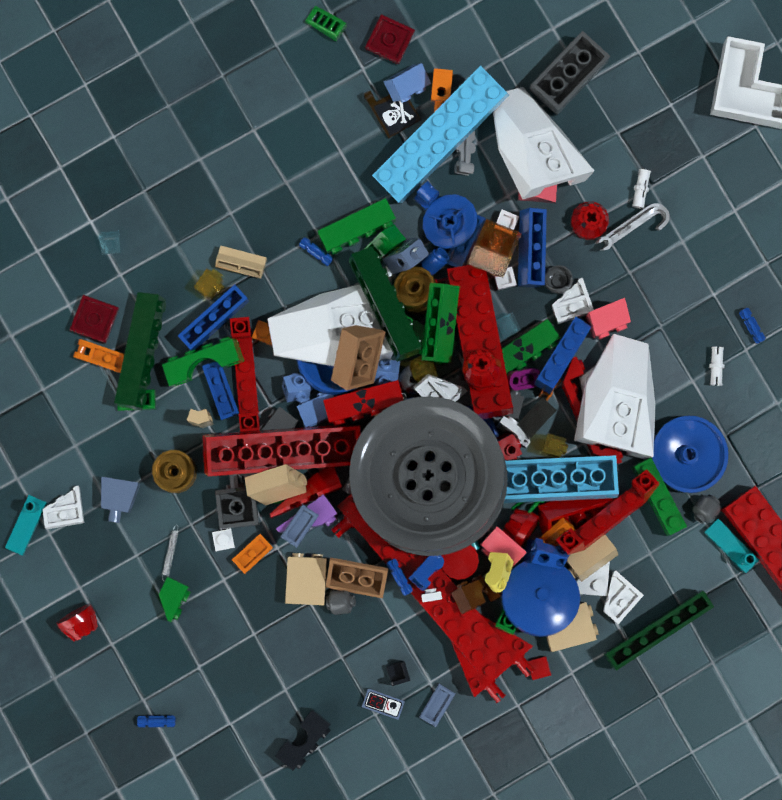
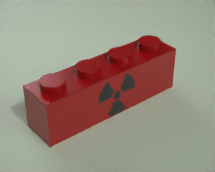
(362, 402)

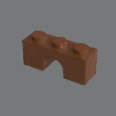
(470, 595)

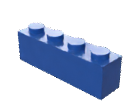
(532, 247)
(213, 318)
(562, 355)

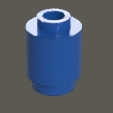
(435, 260)

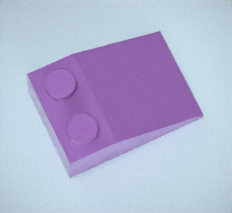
(321, 507)

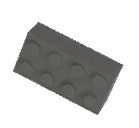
(569, 73)

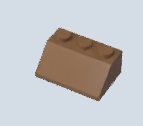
(357, 356)
(356, 577)

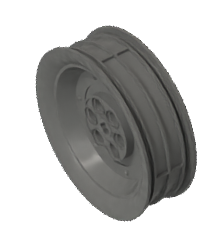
(407, 435)

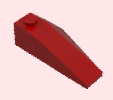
(321, 483)
(574, 511)

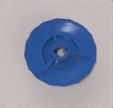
(451, 209)

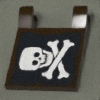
(391, 115)

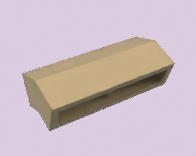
(241, 262)
(200, 418)

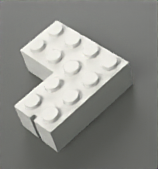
(738, 90)

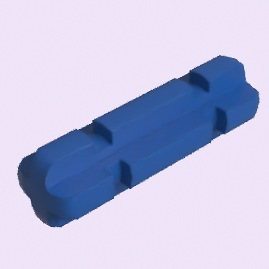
(315, 251)
(752, 325)
(399, 577)
(156, 721)

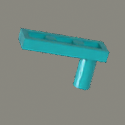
(26, 525)
(731, 545)

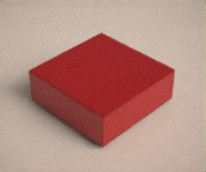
(541, 666)

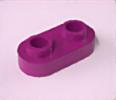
(521, 378)

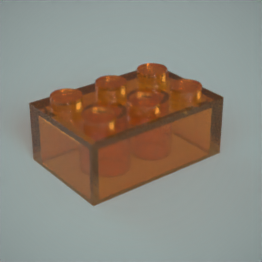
(494, 248)

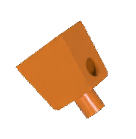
(441, 81)

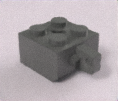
(228, 498)

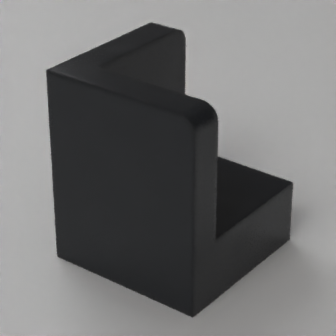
(398, 673)

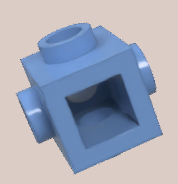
(387, 371)
(296, 388)

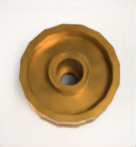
(413, 289)
(163, 469)

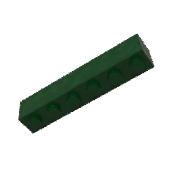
(385, 304)
(140, 351)
(658, 630)

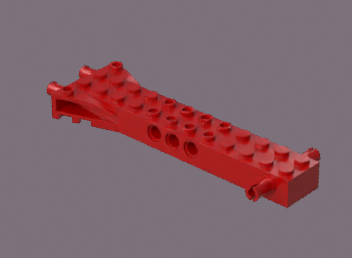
(479, 645)

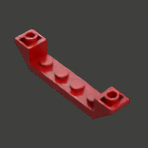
(246, 376)
(570, 389)
(610, 516)

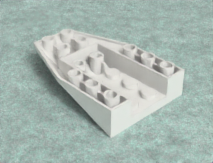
(535, 146)
(314, 327)
(620, 400)

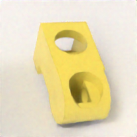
(499, 571)

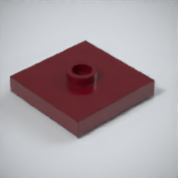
(390, 39)
(94, 319)

